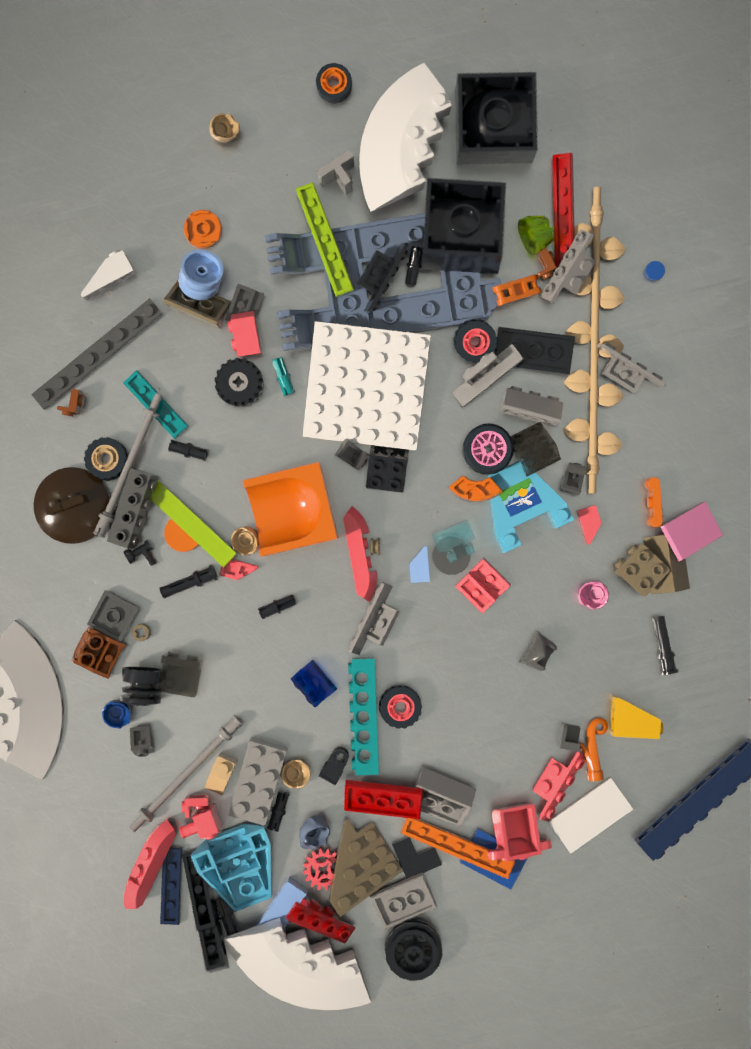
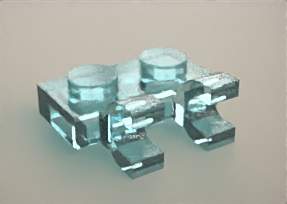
(453, 537)

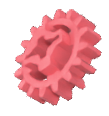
(317, 864)

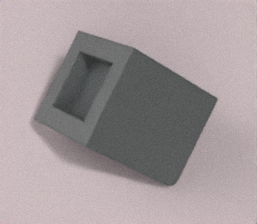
(569, 737)

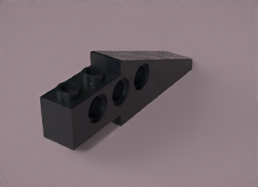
(206, 918)

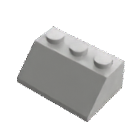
(532, 406)
(444, 796)

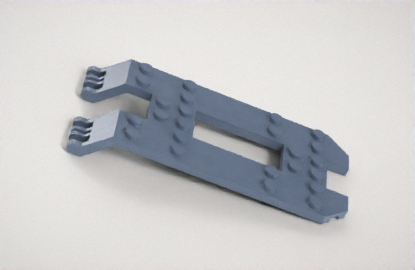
(458, 301)

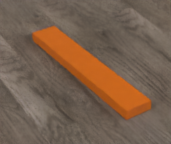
(456, 846)

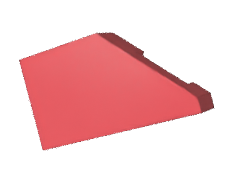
(589, 522)
(237, 569)

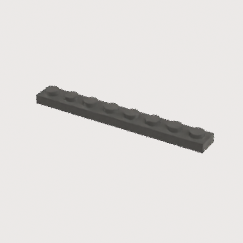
(96, 354)

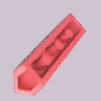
(364, 580)
(148, 865)

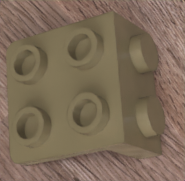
(641, 569)

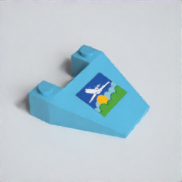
(522, 500)

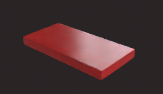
(383, 799)

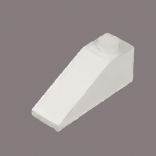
(111, 272)

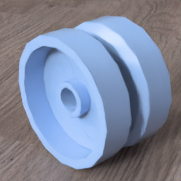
(200, 274)

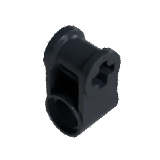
(334, 768)

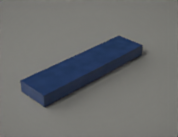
(171, 887)

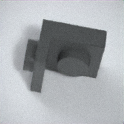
(141, 741)

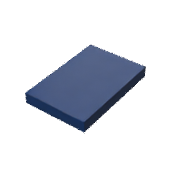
(490, 842)

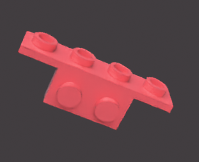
(555, 782)

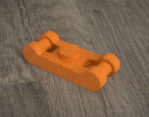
(517, 290)
(654, 502)

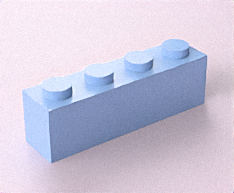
(283, 902)

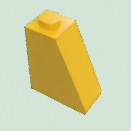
(633, 722)

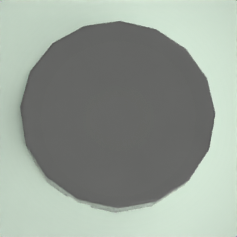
(442, 562)

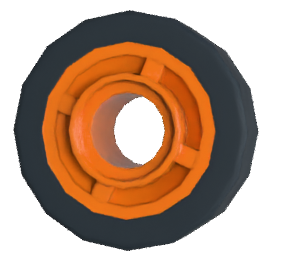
(331, 72)

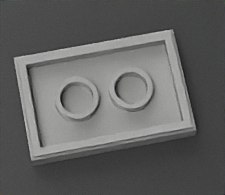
(403, 901)

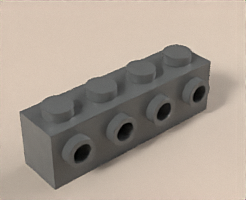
(132, 508)

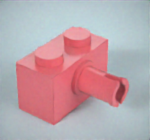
(205, 823)

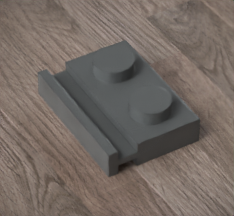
(244, 300)

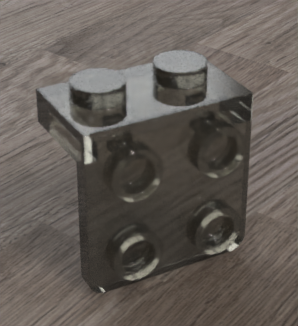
(180, 674)

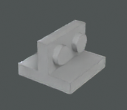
(338, 170)

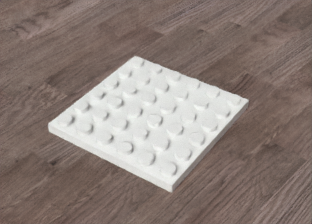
(366, 385)

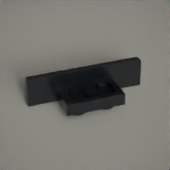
(378, 273)

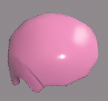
(593, 594)

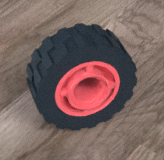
(469, 330)
(408, 715)

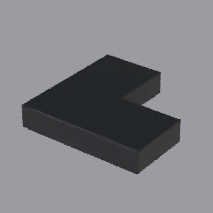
(414, 862)

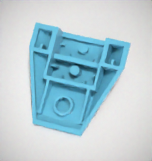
(237, 865)

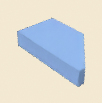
(420, 567)

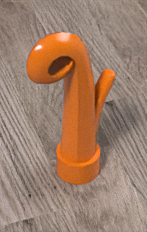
(591, 752)

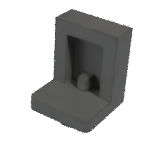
(352, 454)
(573, 478)

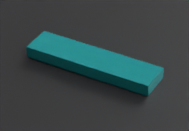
(145, 393)

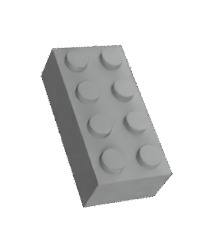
(257, 781)

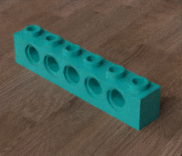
(370, 765)

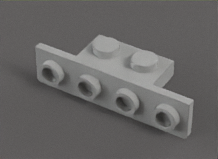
(572, 269)
(625, 371)
(486, 373)
(377, 621)

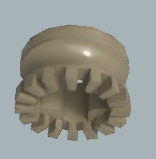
(374, 546)
(146, 631)

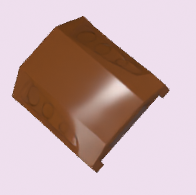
(97, 652)

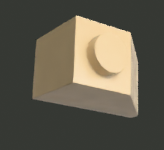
(220, 773)

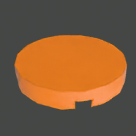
(203, 229)
(178, 538)

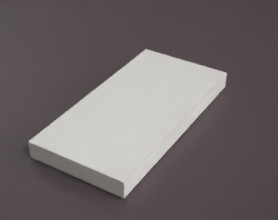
(590, 815)

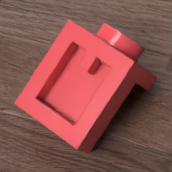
(197, 801)

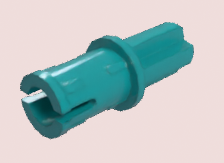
(283, 376)

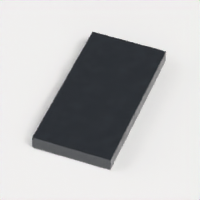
(539, 349)

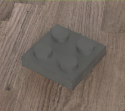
(113, 616)

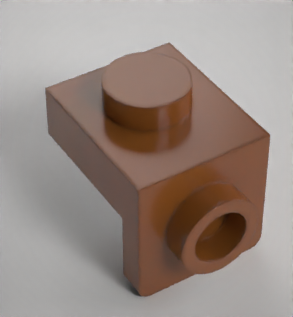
(547, 260)
(77, 400)

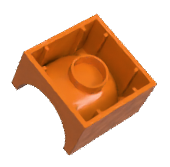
(291, 509)

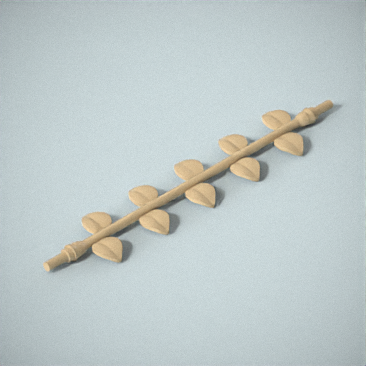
(580, 380)

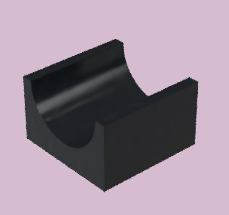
(464, 225)

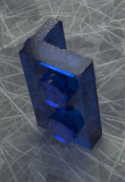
(313, 683)

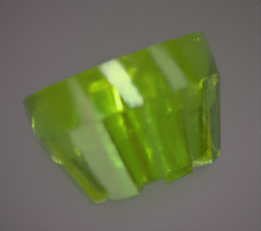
(535, 233)

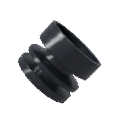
(141, 685)

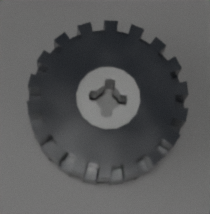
(239, 392)

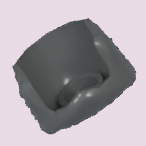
(538, 652)

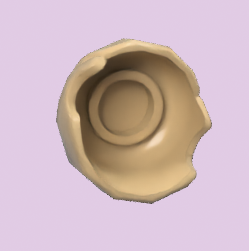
(224, 127)
(245, 540)
(295, 774)

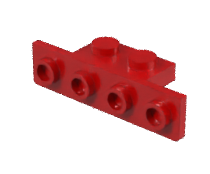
(320, 919)

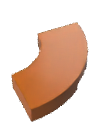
(475, 490)

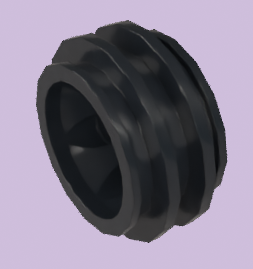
(414, 969)

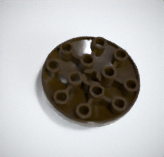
(70, 504)

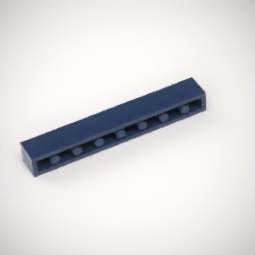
(697, 803)

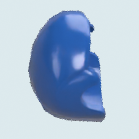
(116, 714)

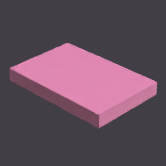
(691, 531)

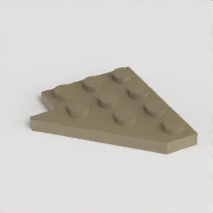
(361, 866)

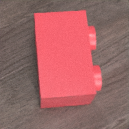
(245, 333)

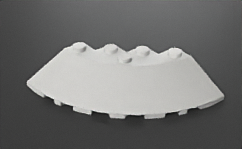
(399, 137)
(28, 703)
(296, 971)

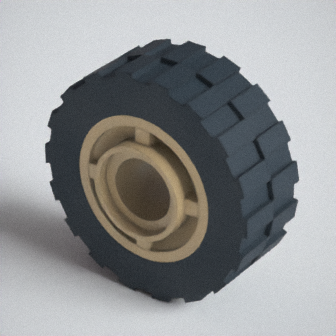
(94, 456)

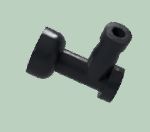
(143, 549)

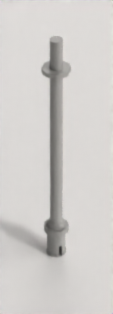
(106, 517)
(224, 734)

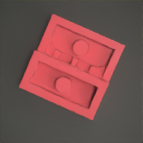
(483, 585)

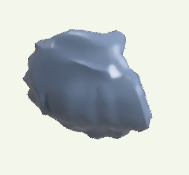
(314, 832)

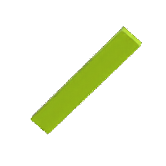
(324, 239)
(192, 525)

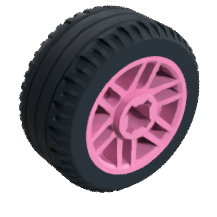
(499, 442)

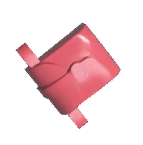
(517, 833)

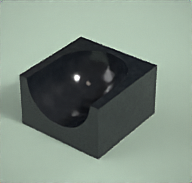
(496, 118)

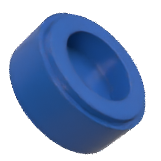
(654, 270)

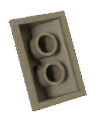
(209, 311)
(677, 578)

